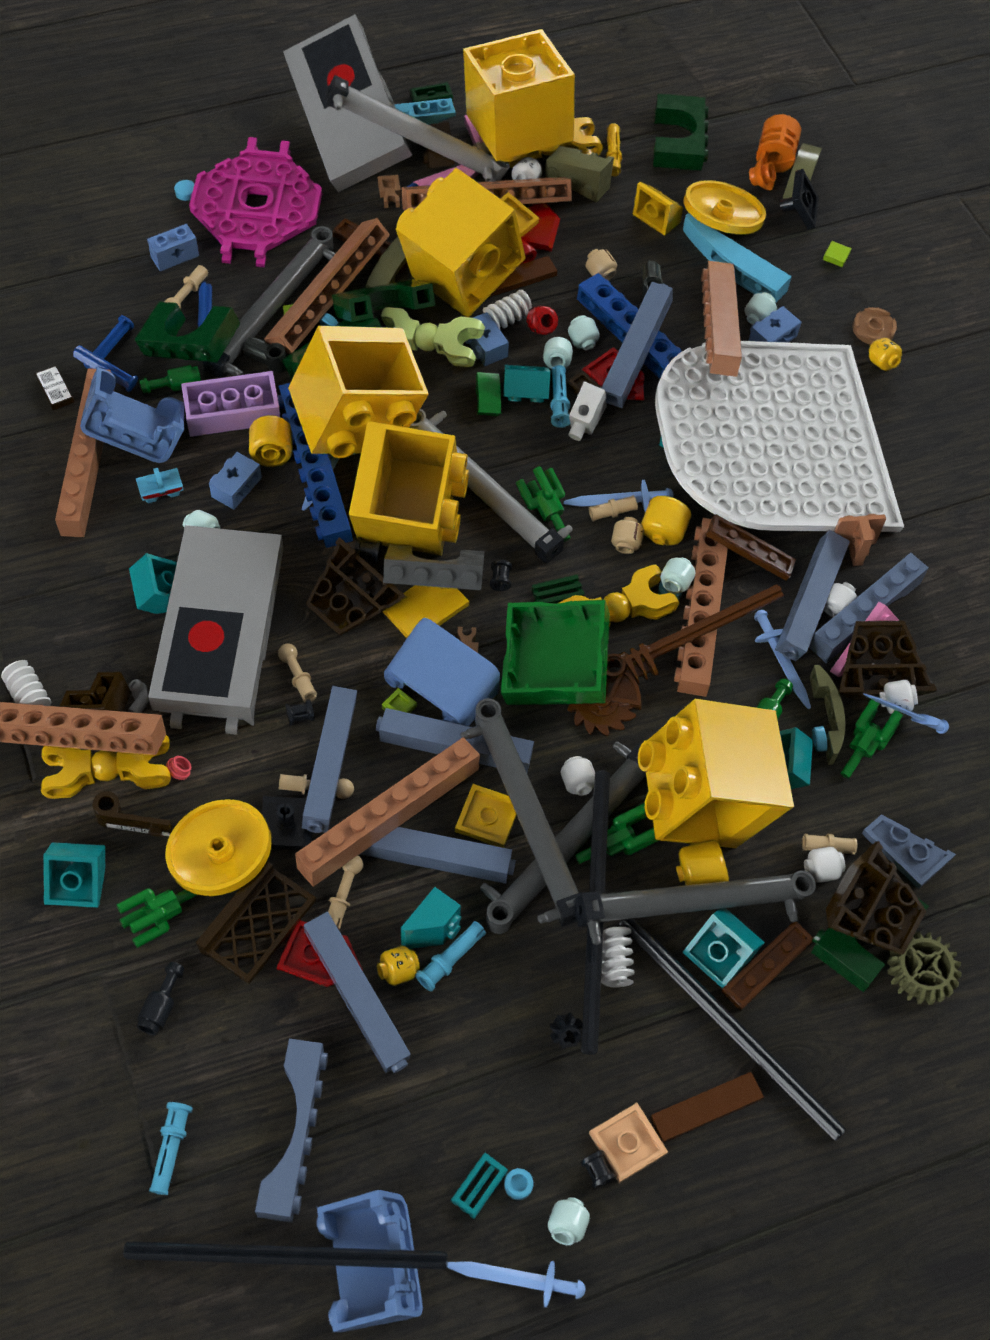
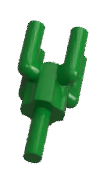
(545, 500)
(870, 736)
(622, 837)
(156, 910)

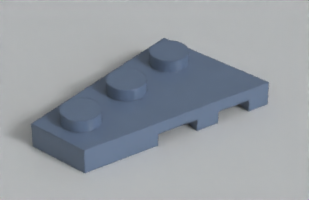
(911, 854)

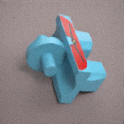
(159, 484)

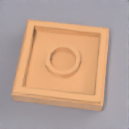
(628, 1142)

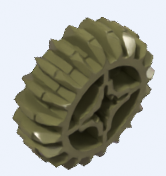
(941, 985)

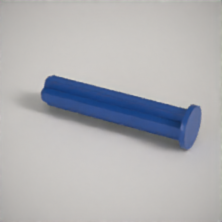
(205, 302)
(113, 337)
(95, 361)

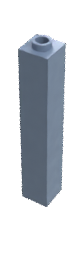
(637, 343)
(812, 596)
(437, 735)
(329, 760)
(444, 854)
(357, 993)

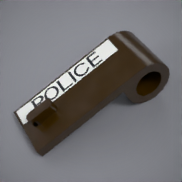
(109, 814)

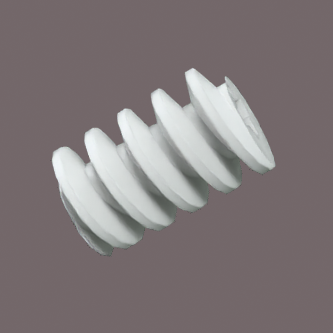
(509, 309)
(24, 684)
(614, 959)

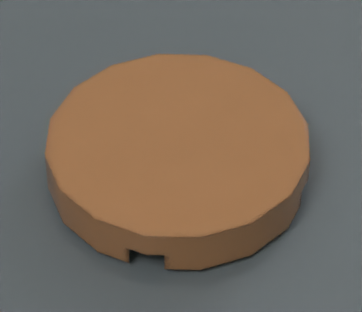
(874, 325)

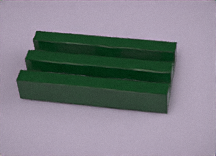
(431, 92)
(557, 587)

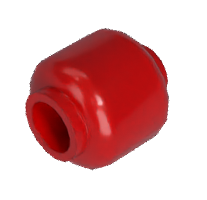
(542, 320)

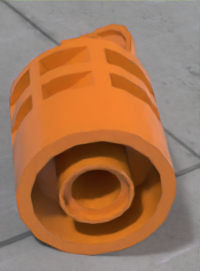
(775, 150)

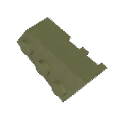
(588, 173)

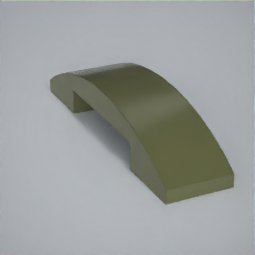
(807, 160)
(388, 265)
(825, 688)

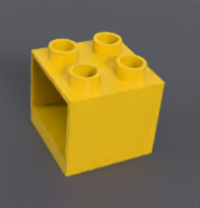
(519, 95)
(461, 241)
(352, 380)
(408, 488)
(715, 774)

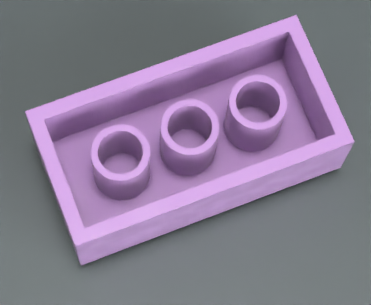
(229, 402)

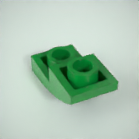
(488, 394)

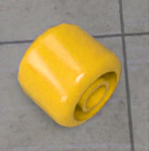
(270, 441)
(666, 520)
(702, 863)

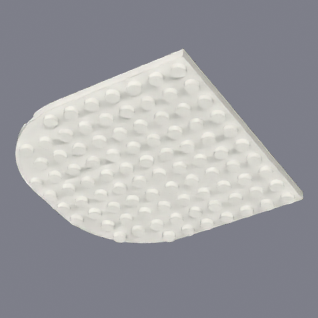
(779, 441)

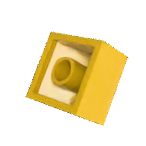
(656, 209)

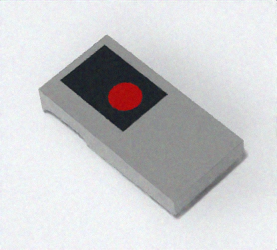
(347, 142)
(217, 625)

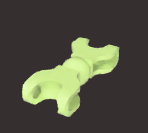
(445, 338)

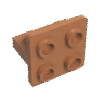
(861, 532)

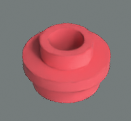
(179, 767)

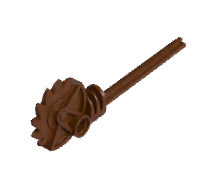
(622, 686)

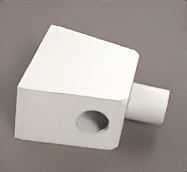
(586, 410)

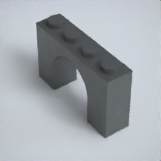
(407, 569)

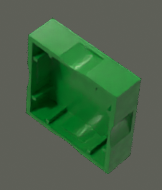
(556, 653)

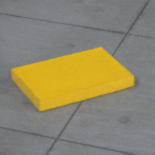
(426, 602)

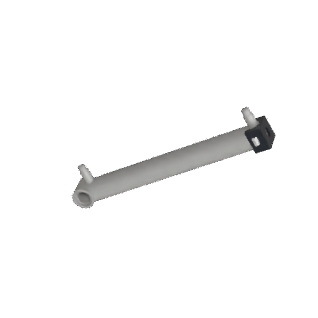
(341, 95)
(544, 541)

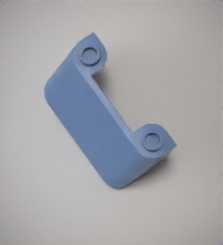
(129, 423)
(443, 672)
(371, 1293)

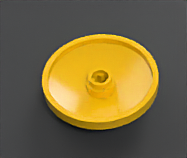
(724, 207)
(218, 847)

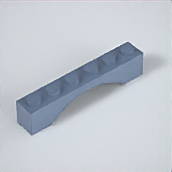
(891, 586)
(280, 1188)

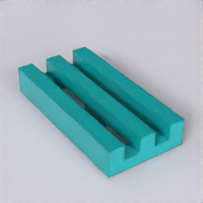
(465, 1206)

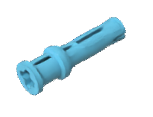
(559, 403)
(443, 962)
(172, 1134)

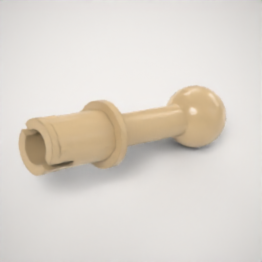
(191, 283)
(302, 680)
(300, 784)
(339, 903)

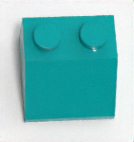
(526, 382)
(152, 582)
(798, 756)
(73, 874)
(432, 921)
(723, 947)

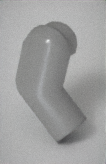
(140, 694)

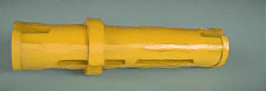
(613, 145)

